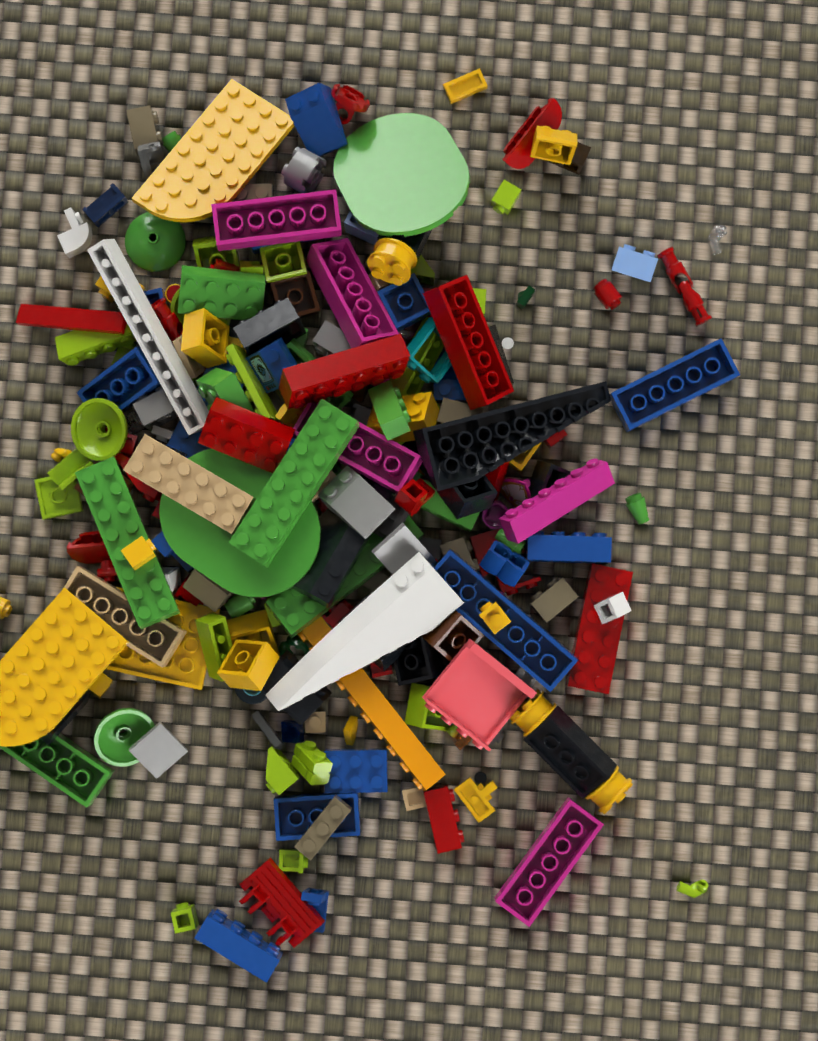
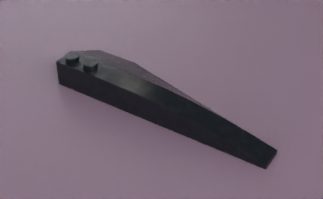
(480, 443)
(337, 552)

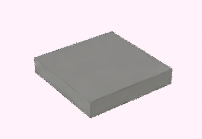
(158, 750)

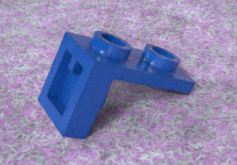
(319, 900)

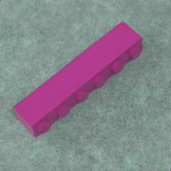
(556, 500)

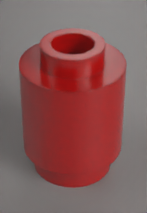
(607, 294)

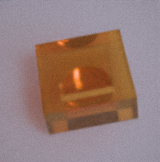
(462, 741)

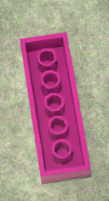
(276, 220)
(350, 292)
(373, 455)
(548, 861)

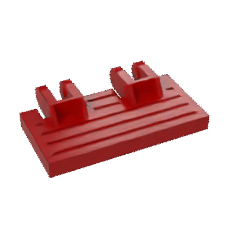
(282, 902)

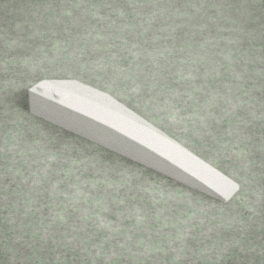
(393, 615)

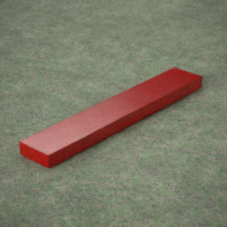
(71, 318)

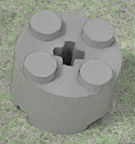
(303, 170)

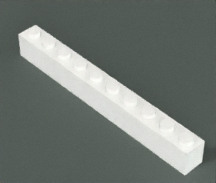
(150, 334)

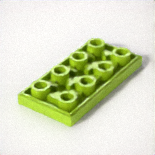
(245, 374)

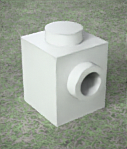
(612, 608)

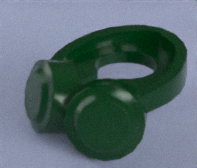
(295, 641)

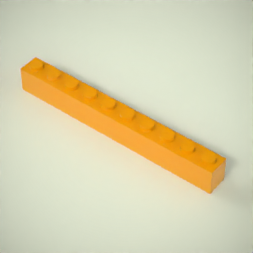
(383, 717)

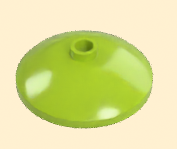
(89, 429)

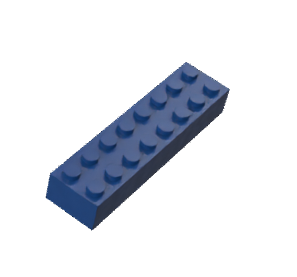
(520, 639)

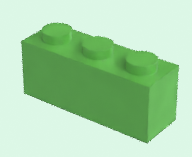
(390, 409)

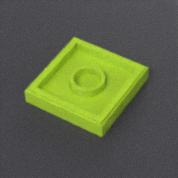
(57, 502)

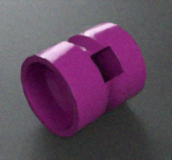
(492, 515)

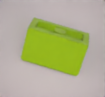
(65, 470)

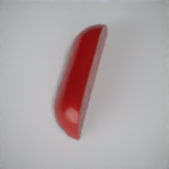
(519, 148)
(88, 548)

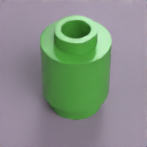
(239, 605)

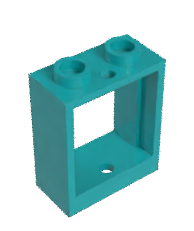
(440, 367)

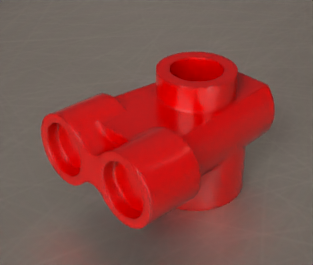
(107, 571)

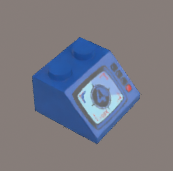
(269, 362)

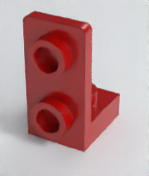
(512, 590)

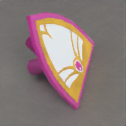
(516, 490)

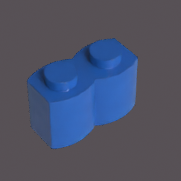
(504, 563)

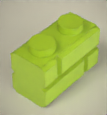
(311, 763)

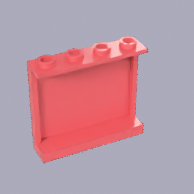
(477, 694)

